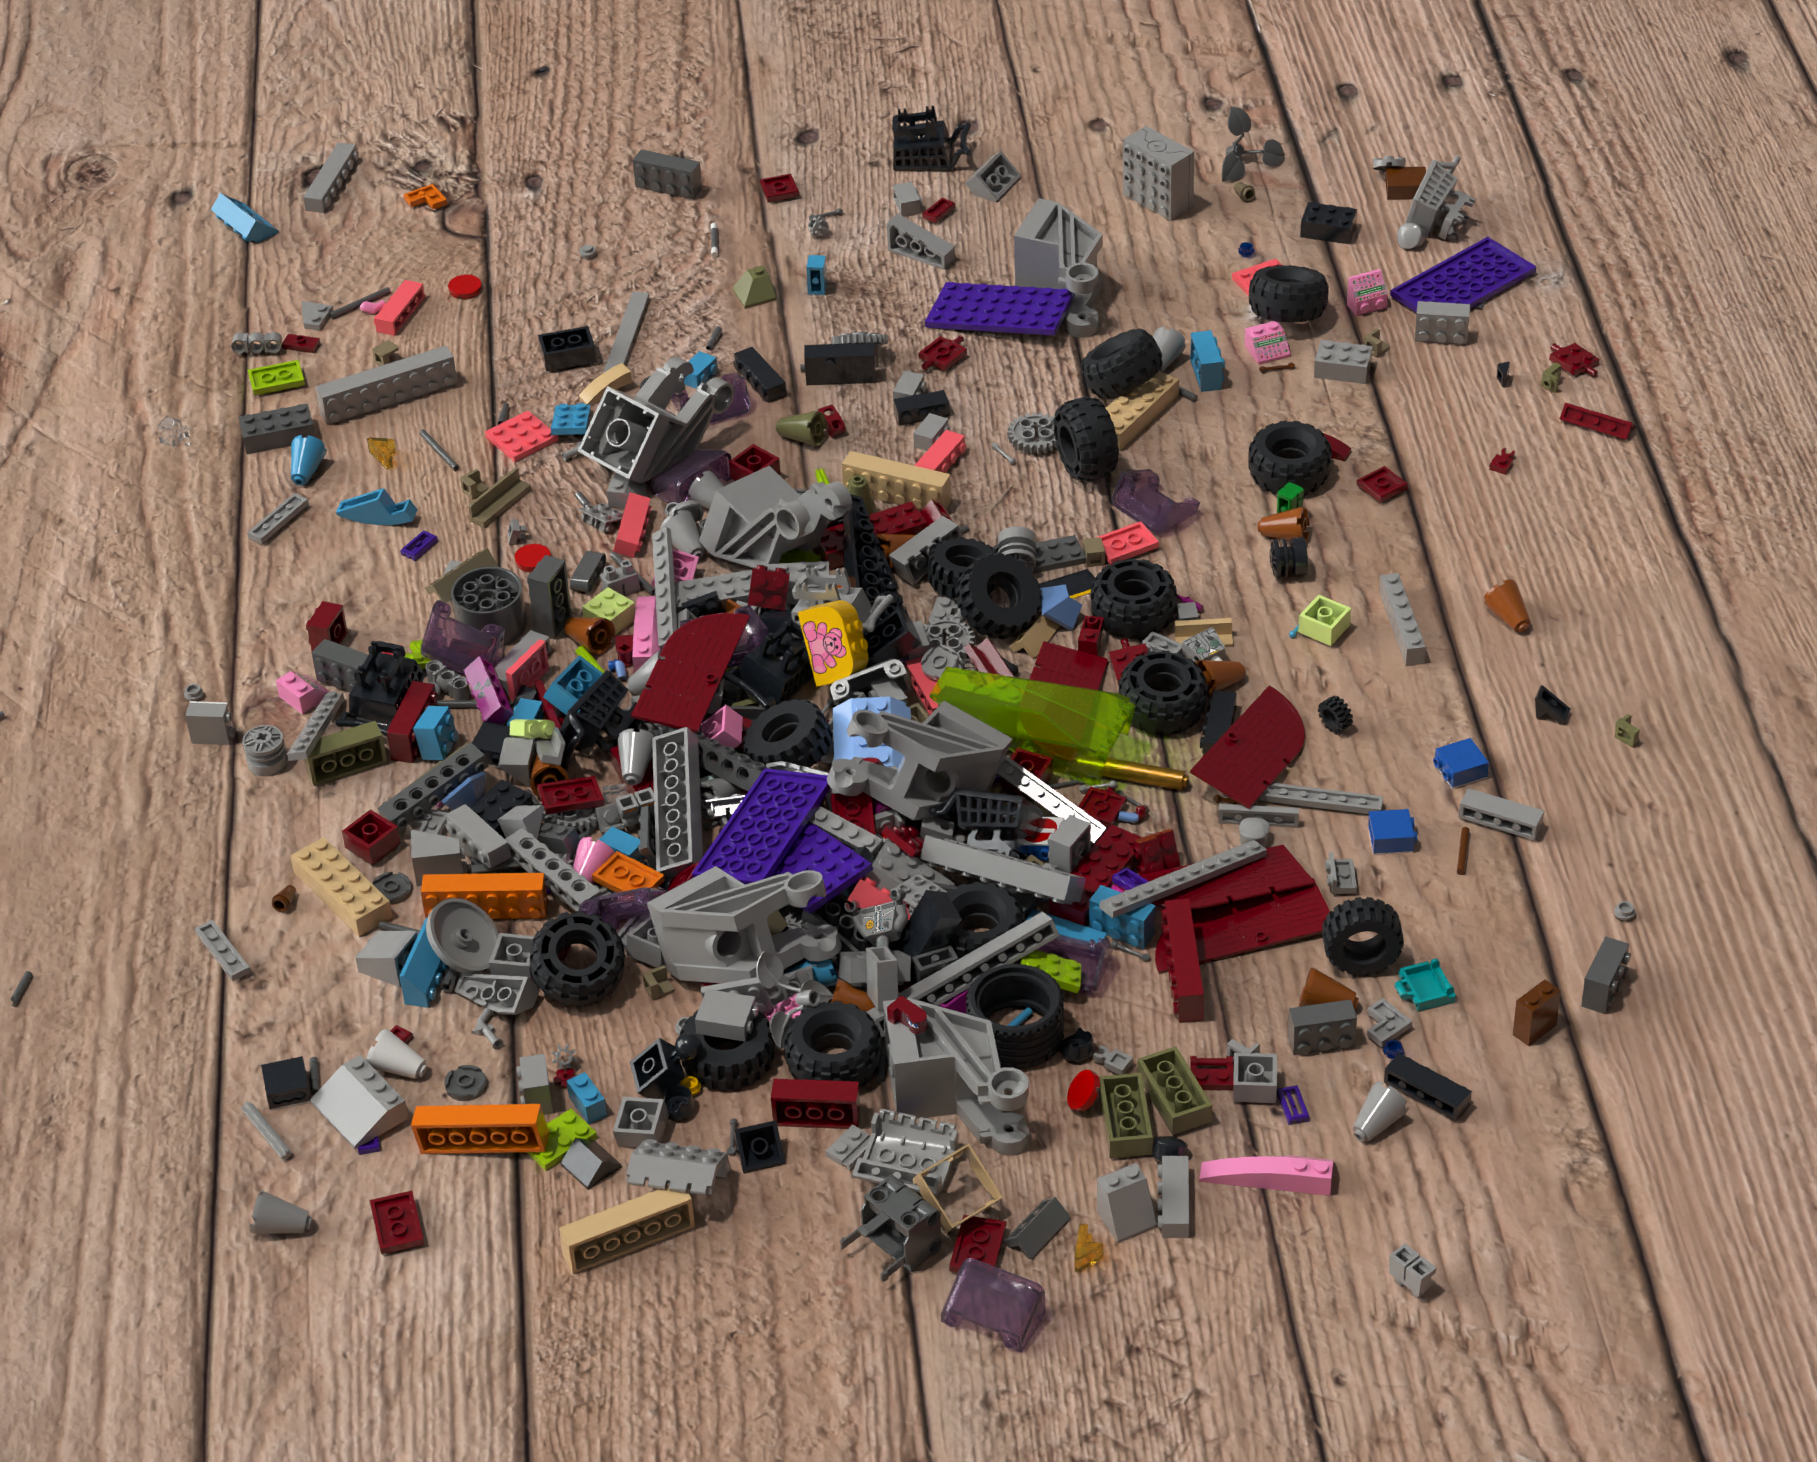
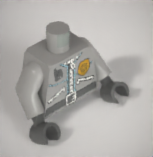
(881, 922)

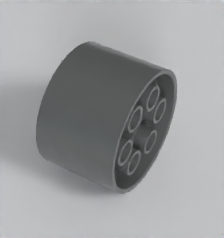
(490, 597)

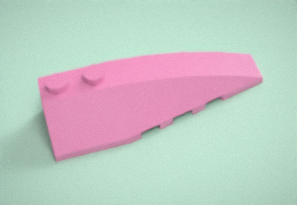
(645, 631)
(1275, 1173)

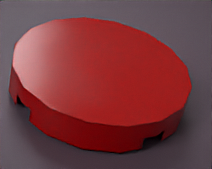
(465, 286)
(529, 555)
(1083, 1090)

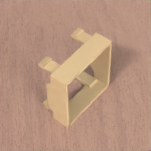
(979, 1170)

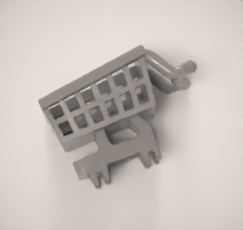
(1437, 190)
(855, 596)

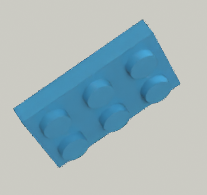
(570, 419)

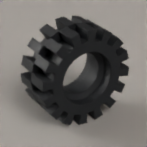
(1335, 714)

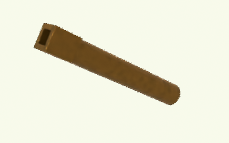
(1145, 774)

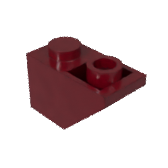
(1091, 635)

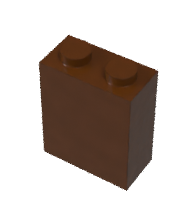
(1403, 182)
(1536, 1012)

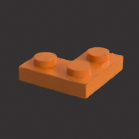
(427, 194)

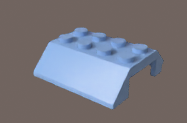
(849, 747)

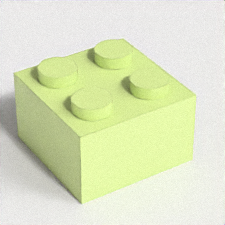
(612, 607)
(1324, 620)

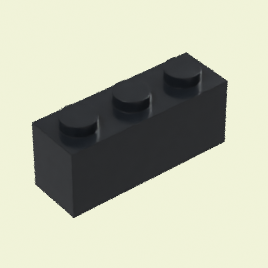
(917, 407)

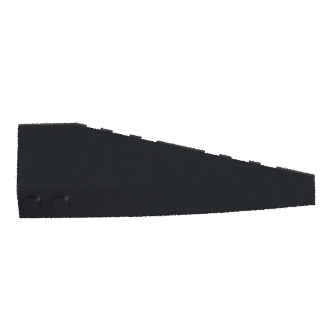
(865, 561)

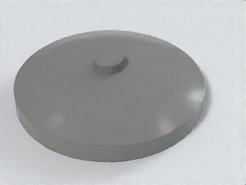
(462, 935)

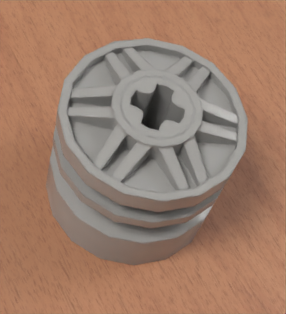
(1018, 543)
(265, 750)

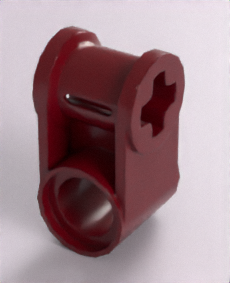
(624, 649)

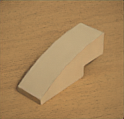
(614, 378)

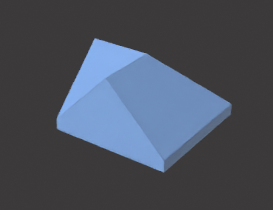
(1059, 606)
(467, 793)

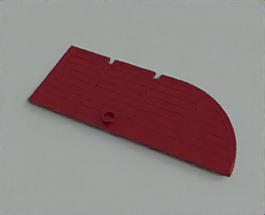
(1068, 667)
(691, 671)
(1254, 749)
(1274, 871)
(1253, 924)

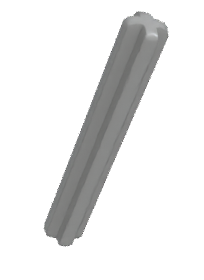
(266, 1130)

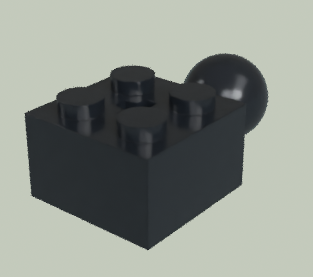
(660, 1064)

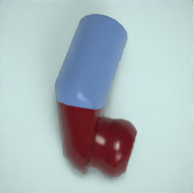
(1135, 816)

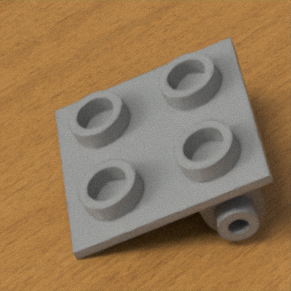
(600, 516)
(915, 889)

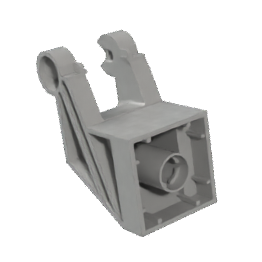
(1058, 253)
(639, 434)
(765, 517)
(937, 758)
(719, 927)
(959, 1073)

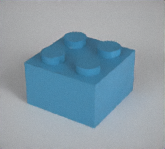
(435, 732)

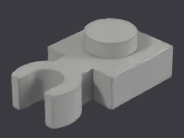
(1114, 1061)

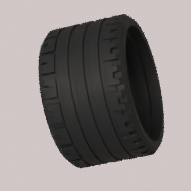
(1020, 987)

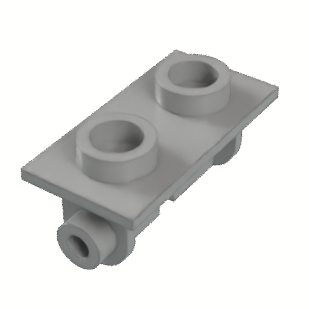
(718, 805)

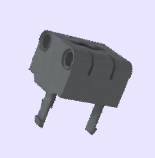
(899, 1224)

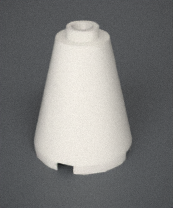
(395, 1056)

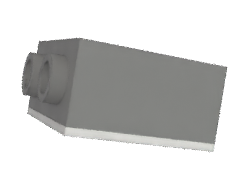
(209, 723)

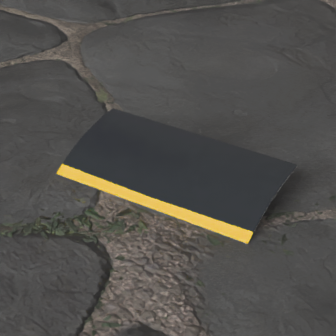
(1076, 583)

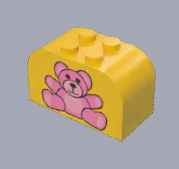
(833, 641)

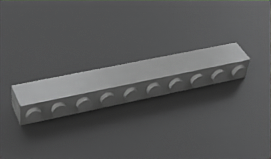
(962, 973)

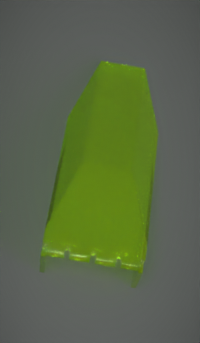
(1043, 717)

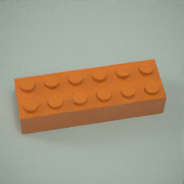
(496, 893)
(480, 1128)

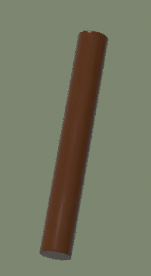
(1463, 850)

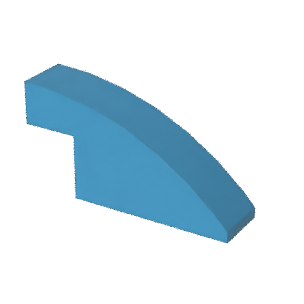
(377, 509)

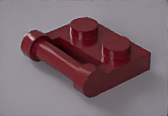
(1213, 1078)

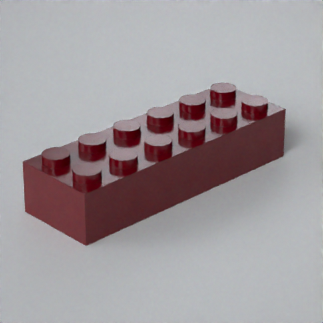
(894, 520)
(1107, 857)
(1182, 960)

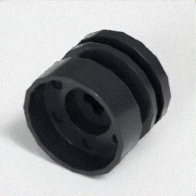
(1288, 557)

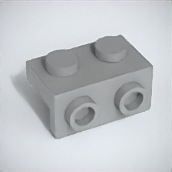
(1341, 875)

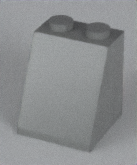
(436, 855)
(386, 955)
(1125, 1203)

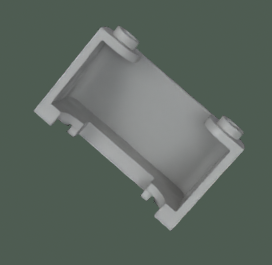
(861, 680)

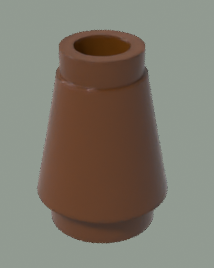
(282, 901)

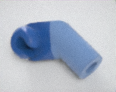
(619, 667)

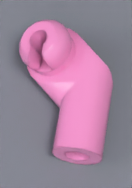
(372, 308)

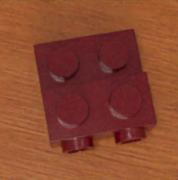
(768, 587)
(1156, 852)

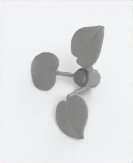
(769, 971)

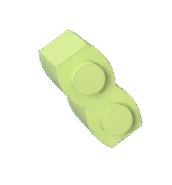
(531, 728)

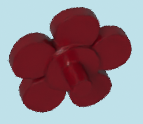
(562, 1076)

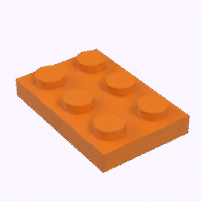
(624, 874)

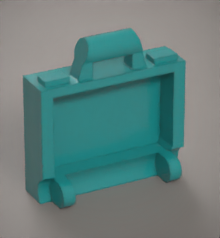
(1425, 985)

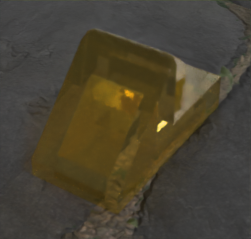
(382, 450)
(1086, 1250)

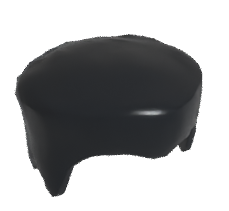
(1078, 1046)
(679, 1102)
(1168, 1147)

